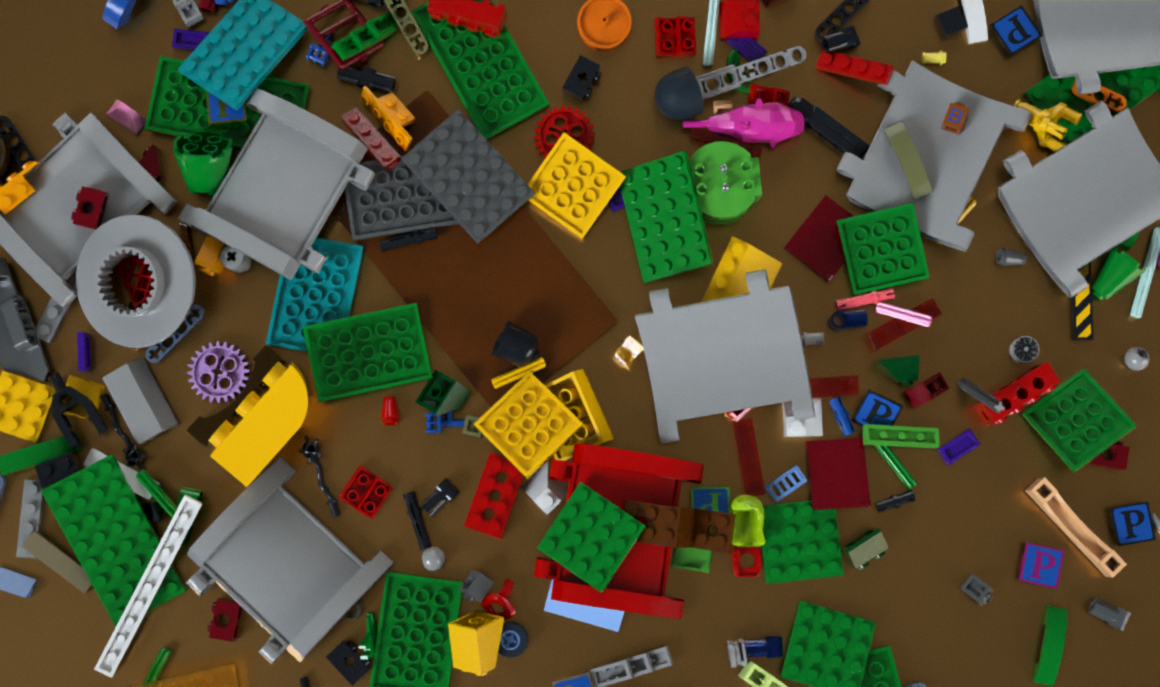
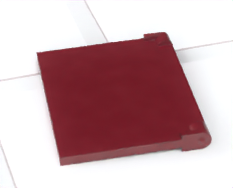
(819, 240)
(838, 474)

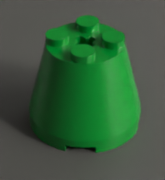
(203, 159)

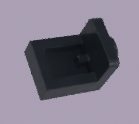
(153, 511)

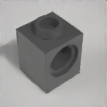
(475, 586)

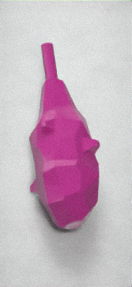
(755, 123)

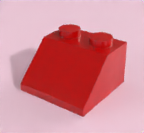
(739, 19)

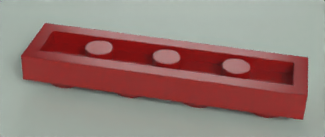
(855, 67)

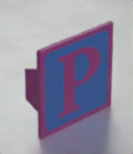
(1041, 565)

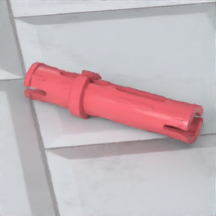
(864, 299)

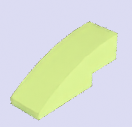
(758, 677)

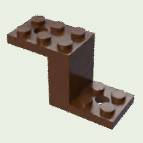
(683, 526)

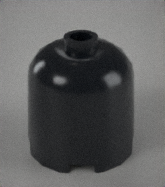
(516, 345)

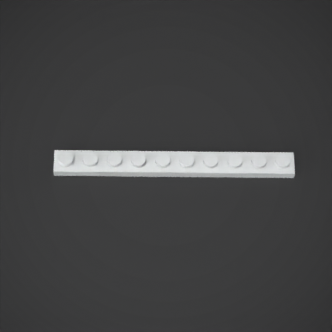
(148, 586)

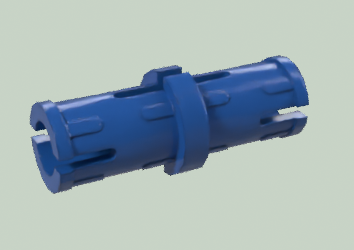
(842, 416)

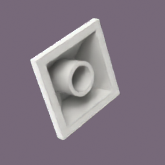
(804, 427)
(544, 491)

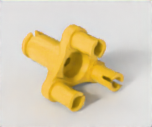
(1046, 121)

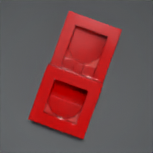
(768, 95)

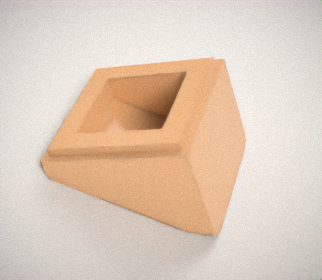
(722, 106)

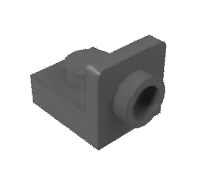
(978, 590)

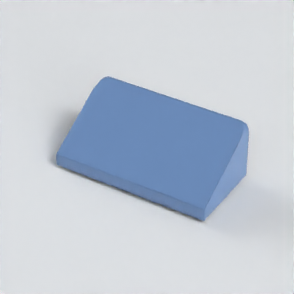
(16, 583)

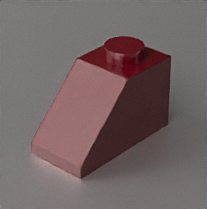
(927, 390)

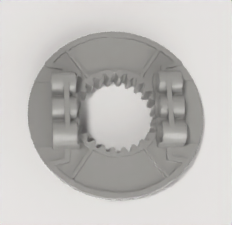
(172, 284)

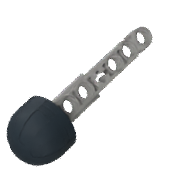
(681, 94)

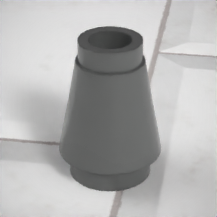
(1009, 257)

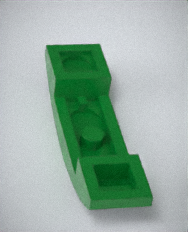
(1052, 646)

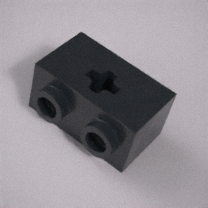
(582, 68)
(339, 660)

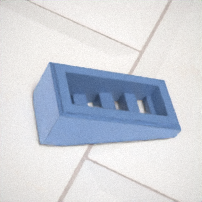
(798, 473)

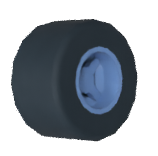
(510, 647)

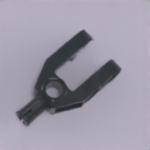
(60, 409)

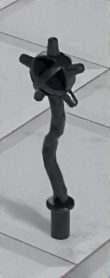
(311, 451)
(132, 455)

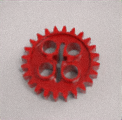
(572, 119)

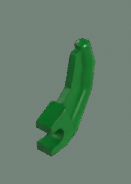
(734, 58)
(368, 643)

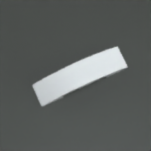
(975, 20)

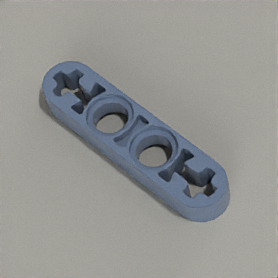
(177, 336)

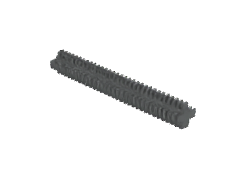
(981, 395)

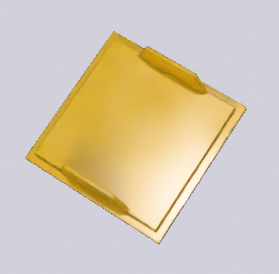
(89, 389)

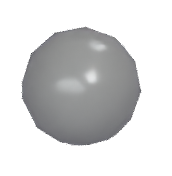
(1136, 358)
(433, 558)

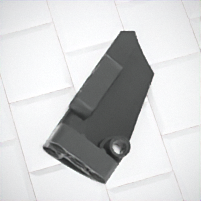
(19, 341)

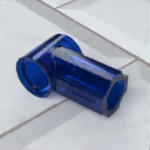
(849, 319)
(770, 647)

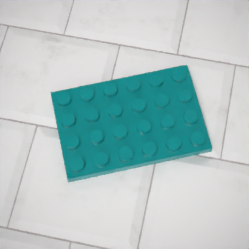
(243, 50)
(315, 296)

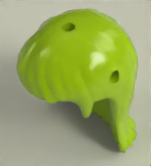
(748, 521)

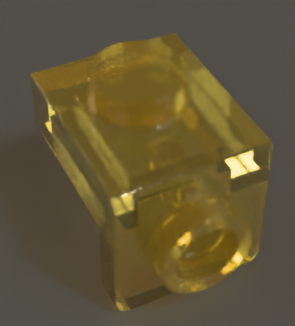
(628, 351)

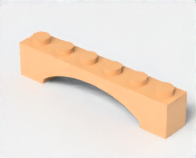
(1055, 507)

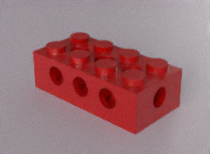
(1044, 382)
(483, 501)

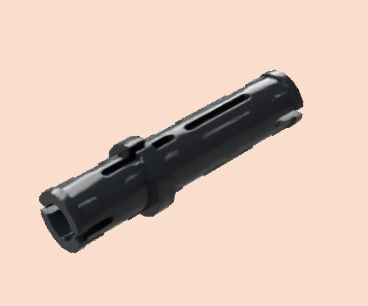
(415, 237)
(416, 519)

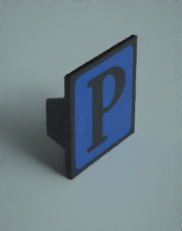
(1015, 30)
(877, 410)
(1132, 523)

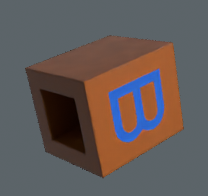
(955, 118)

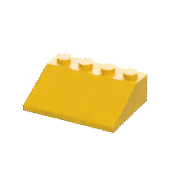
(735, 263)
(580, 399)

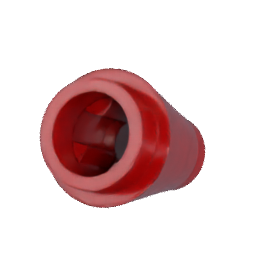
(389, 411)

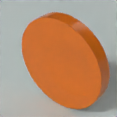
(604, 23)

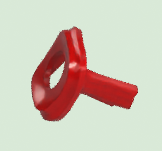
(753, 571)
(501, 599)

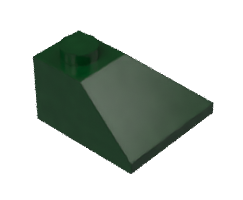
(900, 369)
(442, 394)

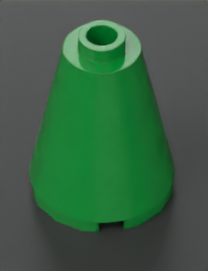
(1116, 274)

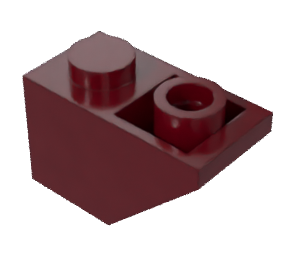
(153, 162)

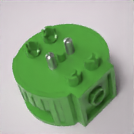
(725, 181)

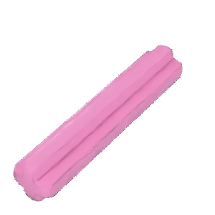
(904, 314)

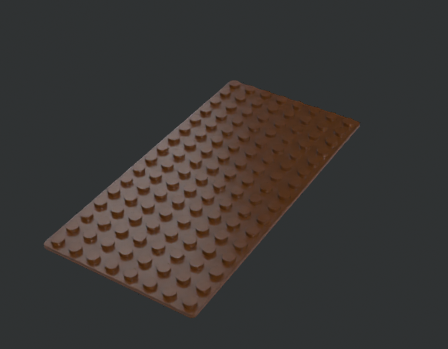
(473, 288)

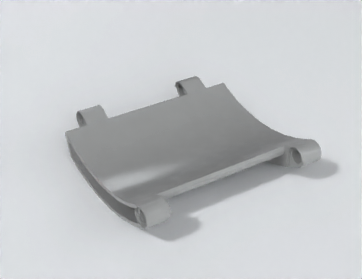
(1097, 37)
(949, 159)
(282, 187)
(1084, 196)
(41, 227)
(724, 355)
(282, 565)

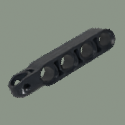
(829, 128)

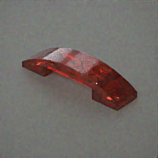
(897, 327)
(834, 386)

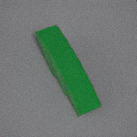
(366, 36)
(34, 455)

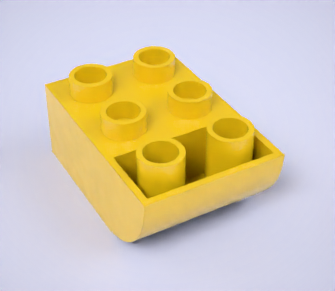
(264, 425)

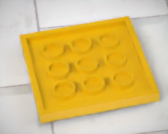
(574, 185)
(528, 424)

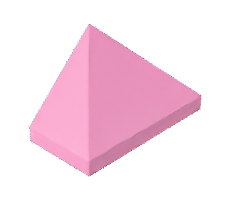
(127, 117)

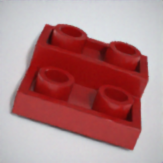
(675, 36)
(365, 492)

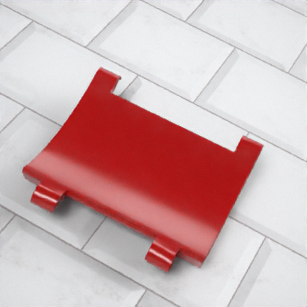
(618, 477)

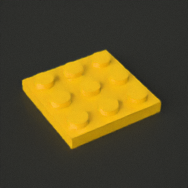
(24, 406)

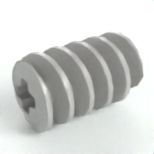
(239, 265)

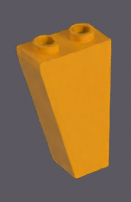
(209, 257)

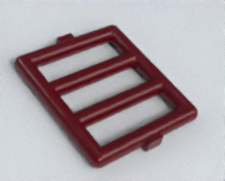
(320, 36)

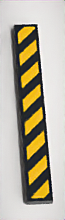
(1082, 309)

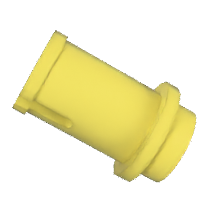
(934, 58)

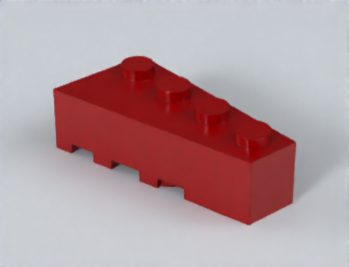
(471, 14)

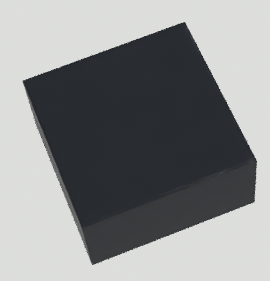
(951, 22)

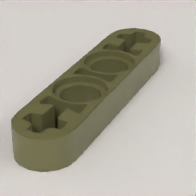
(403, 22)

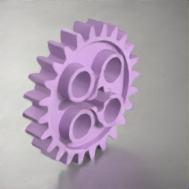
(202, 368)

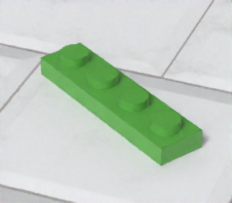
(900, 436)

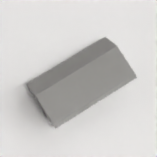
(140, 400)

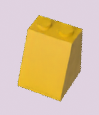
(475, 641)

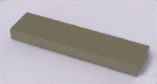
(57, 561)

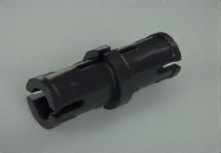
(895, 501)

